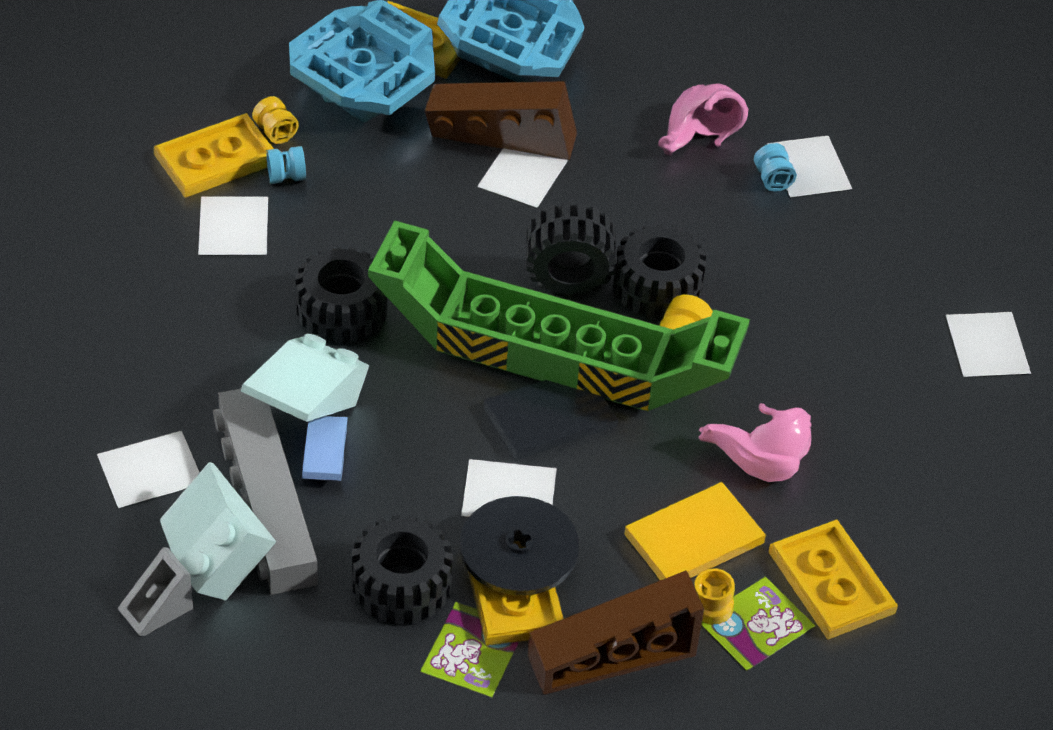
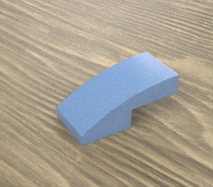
(325, 448)

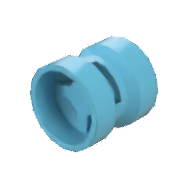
(294, 165)
(775, 167)

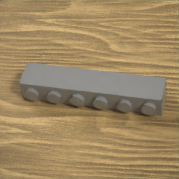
(267, 489)

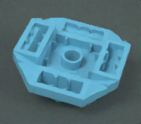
(514, 36)
(365, 59)

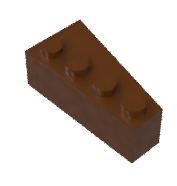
(505, 115)
(619, 636)

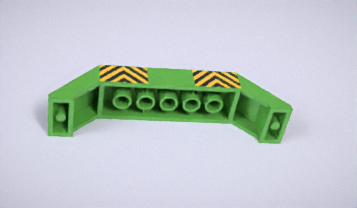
(547, 334)

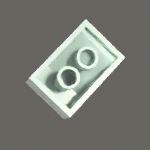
(308, 379)
(215, 534)

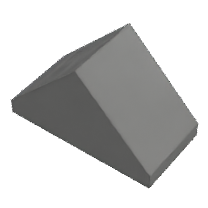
(158, 595)

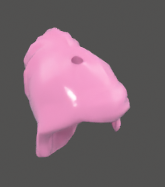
(704, 111)
(771, 449)

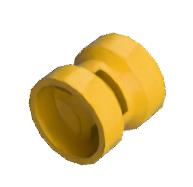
(275, 120)
(716, 593)

